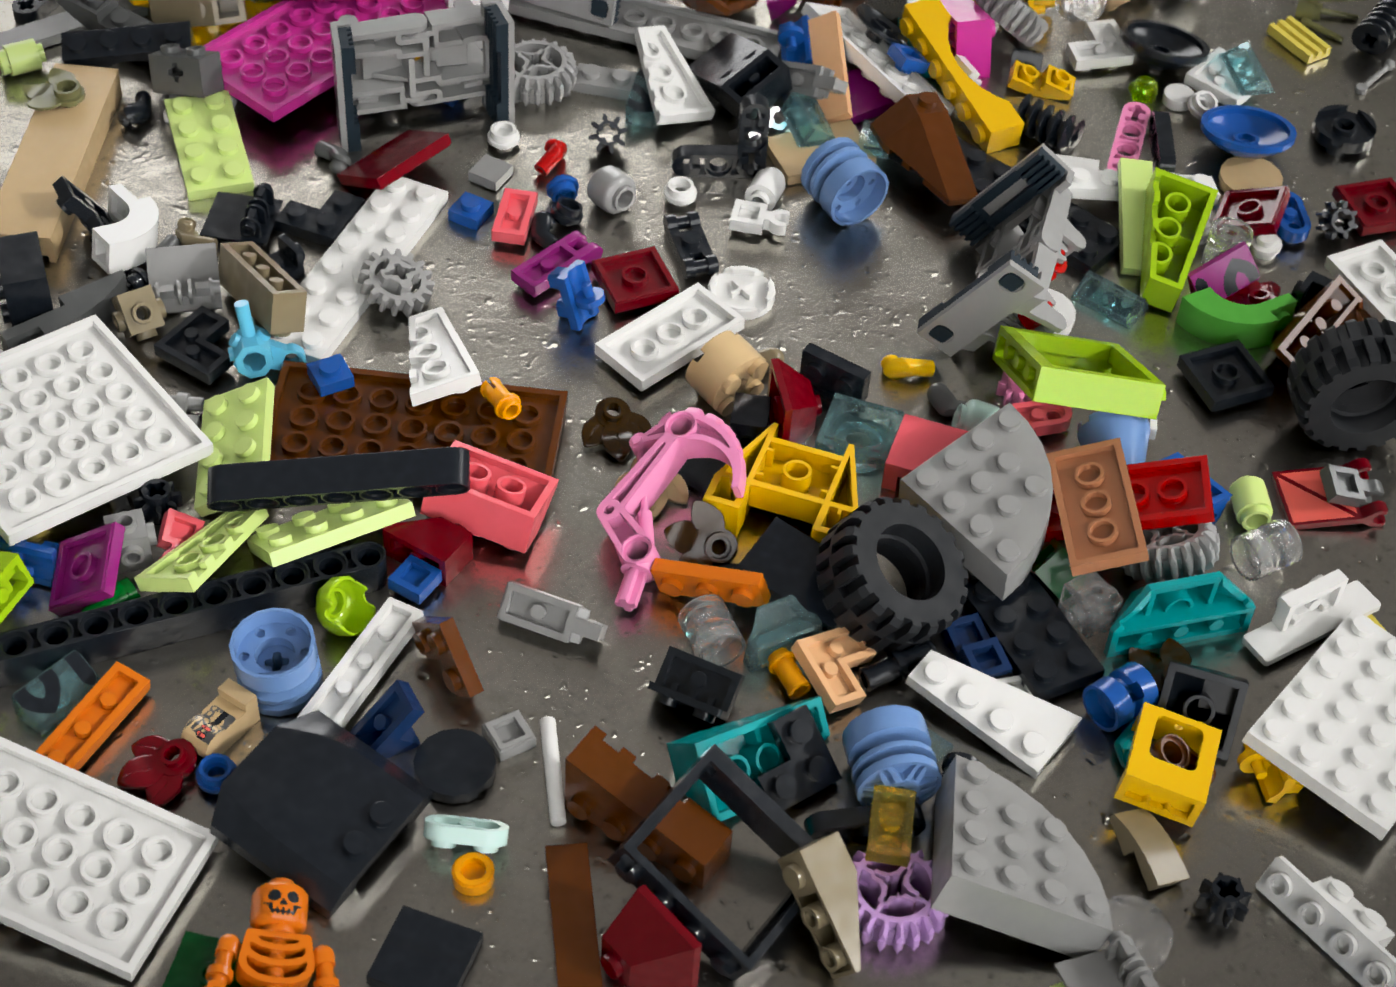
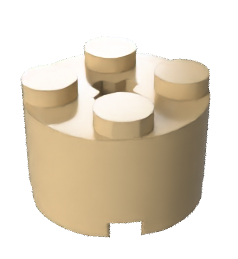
(726, 368)

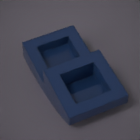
(975, 648)

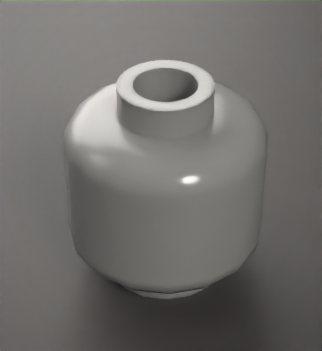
(611, 189)

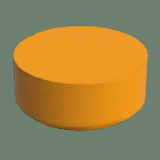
(473, 874)

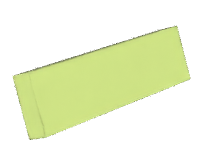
(1132, 185)

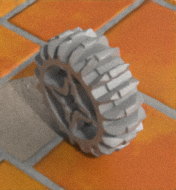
(1017, 19)
(543, 72)
(1177, 553)

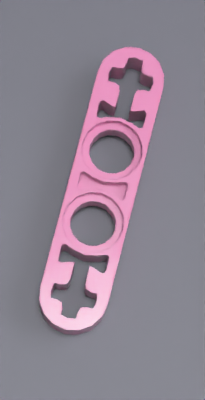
(1128, 144)

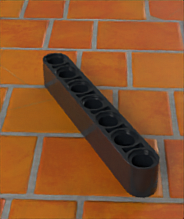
(338, 479)

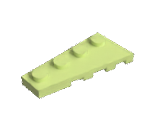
(201, 554)

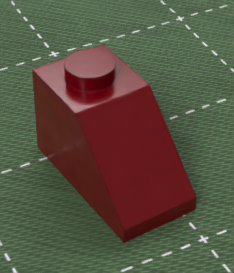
(433, 541)

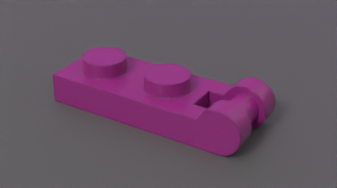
(534, 272)

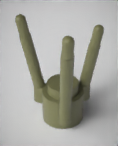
(1312, 9)

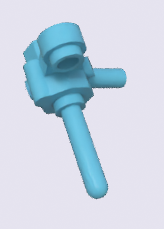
(254, 350)

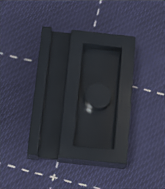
(833, 374)

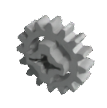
(396, 282)

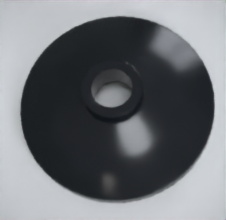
(879, 26)

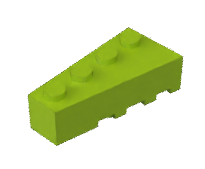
(1172, 235)

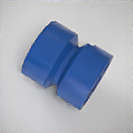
(1120, 696)

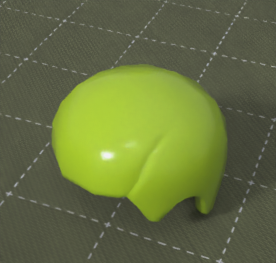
(343, 606)

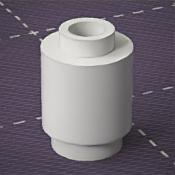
(766, 187)

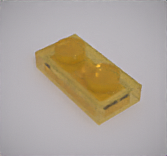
(890, 825)

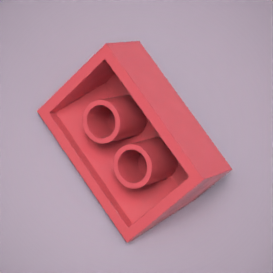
(502, 503)

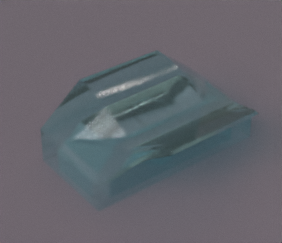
(776, 627)

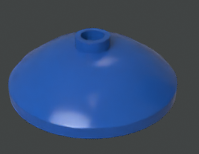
(1247, 131)

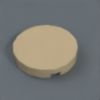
(1248, 173)

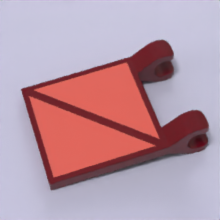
(1306, 503)

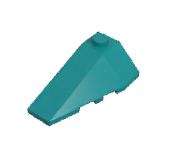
(745, 742)

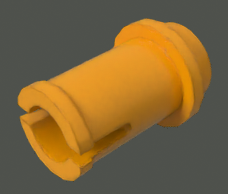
(505, 404)
(784, 666)

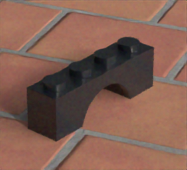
(122, 44)

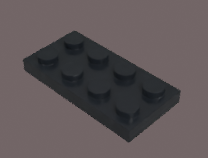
(1035, 638)

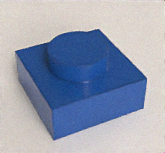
(907, 59)
(470, 211)
(330, 375)
(415, 579)

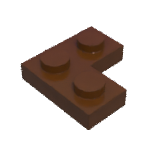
(441, 640)

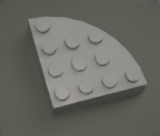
(991, 495)
(1013, 865)

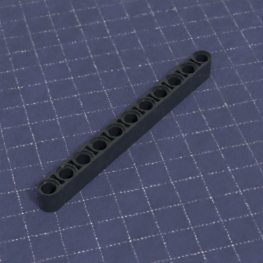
(181, 616)

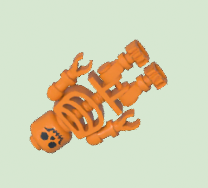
(274, 945)

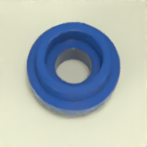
(562, 186)
(210, 766)

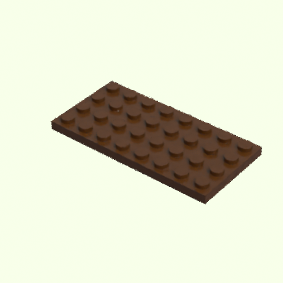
(381, 418)

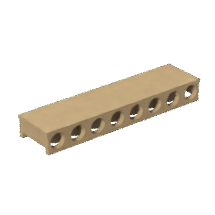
(54, 146)

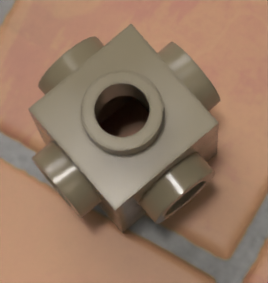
(145, 302)

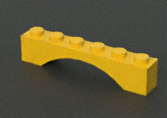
(989, 118)

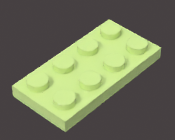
(209, 145)
(239, 429)
(320, 530)

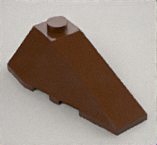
(926, 141)

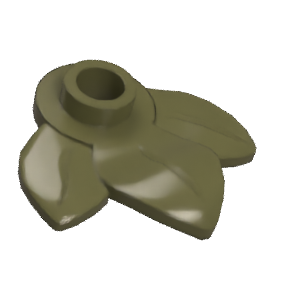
(59, 91)

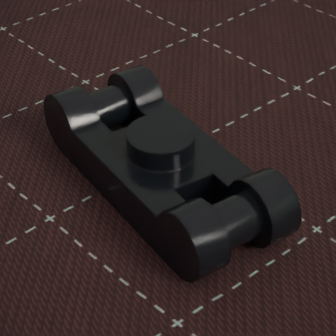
(690, 246)

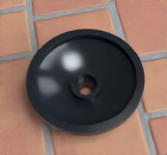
(1163, 44)

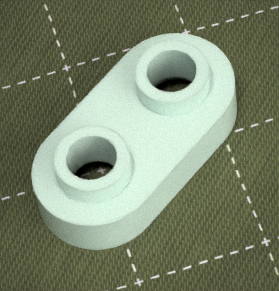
(482, 834)

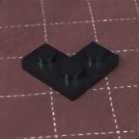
(75, 201)
(320, 224)
(193, 348)
(807, 760)

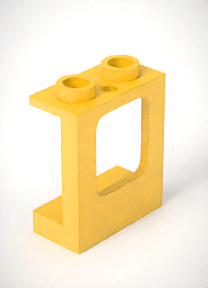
(1161, 785)

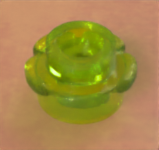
(1143, 90)

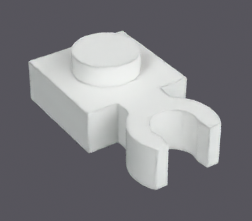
(754, 217)

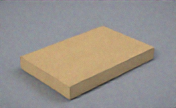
(791, 158)

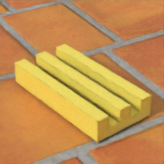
(1299, 40)

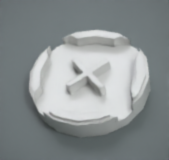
(744, 290)

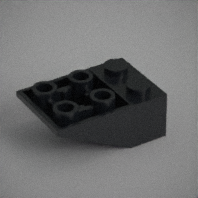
(741, 68)

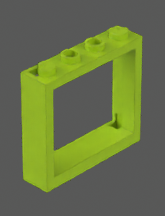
(1078, 373)

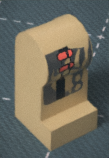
(223, 720)

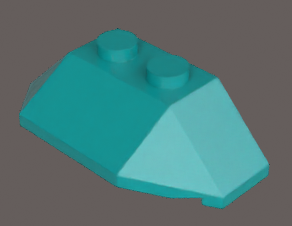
(1180, 610)

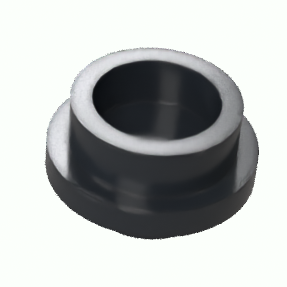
(567, 211)

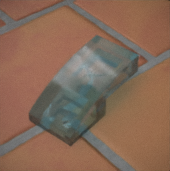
(869, 143)

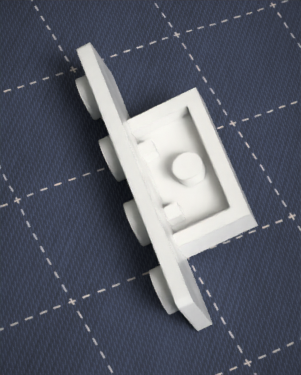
(1309, 616)
(1333, 921)

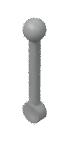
(1361, 88)

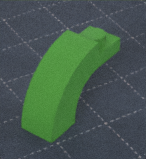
(1223, 321)

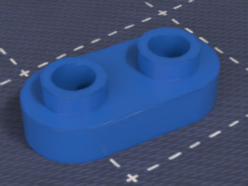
(1295, 221)

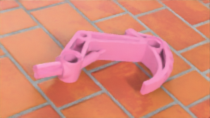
(660, 456)

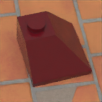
(792, 403)
(650, 946)

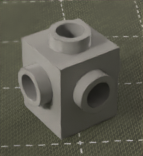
(137, 540)

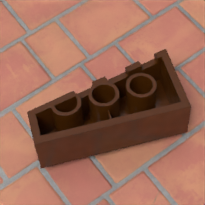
(618, 795)

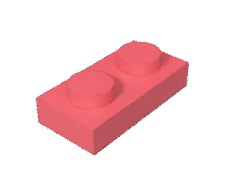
(514, 216)

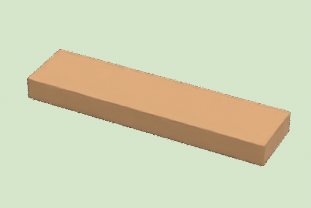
(828, 51)

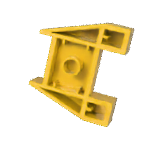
(788, 482)

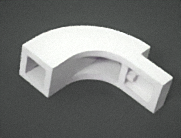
(135, 228)

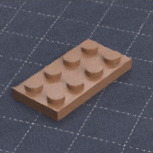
(1097, 507)

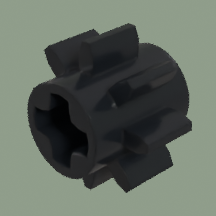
(600, 129)
(1330, 215)
(156, 498)
(1223, 900)

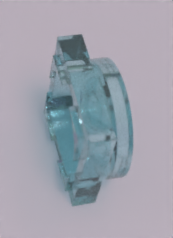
(856, 415)

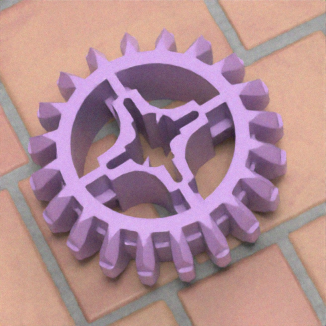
(904, 916)

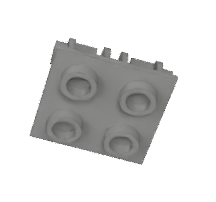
(185, 276)
(1112, 967)

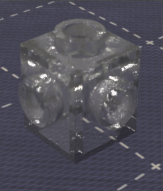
(1090, 604)

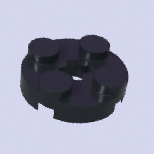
(1343, 130)

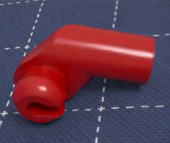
(555, 152)

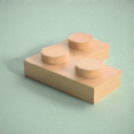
(827, 664)

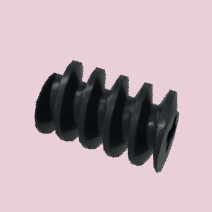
(1377, 29)
(1050, 128)

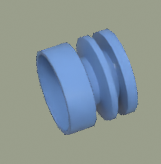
(844, 181)
(277, 660)
(891, 750)

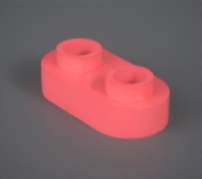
(1045, 417)

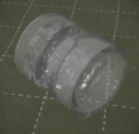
(1080, 9)
(1225, 234)
(1266, 549)
(711, 630)

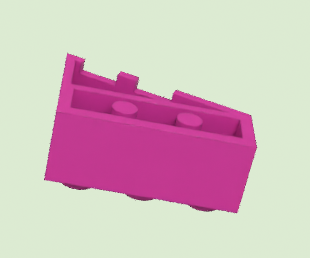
(971, 33)

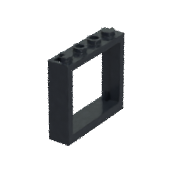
(760, 815)

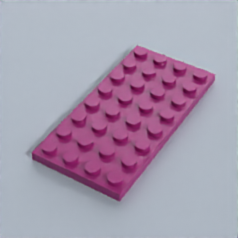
(287, 50)

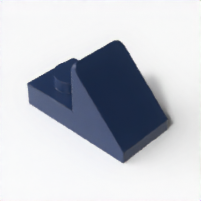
(390, 721)

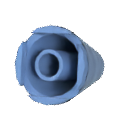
(1133, 433)

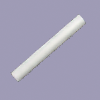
(552, 771)

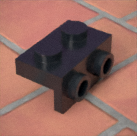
(697, 684)

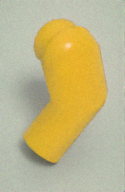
(906, 367)

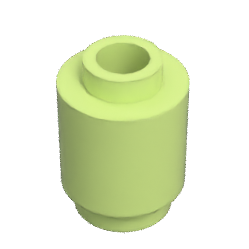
(21, 57)
(1251, 502)

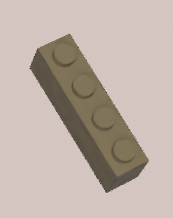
(272, 293)

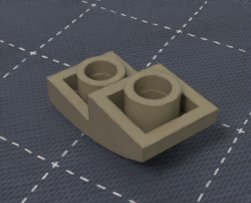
(1154, 850)

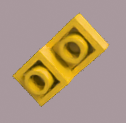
(1051, 84)

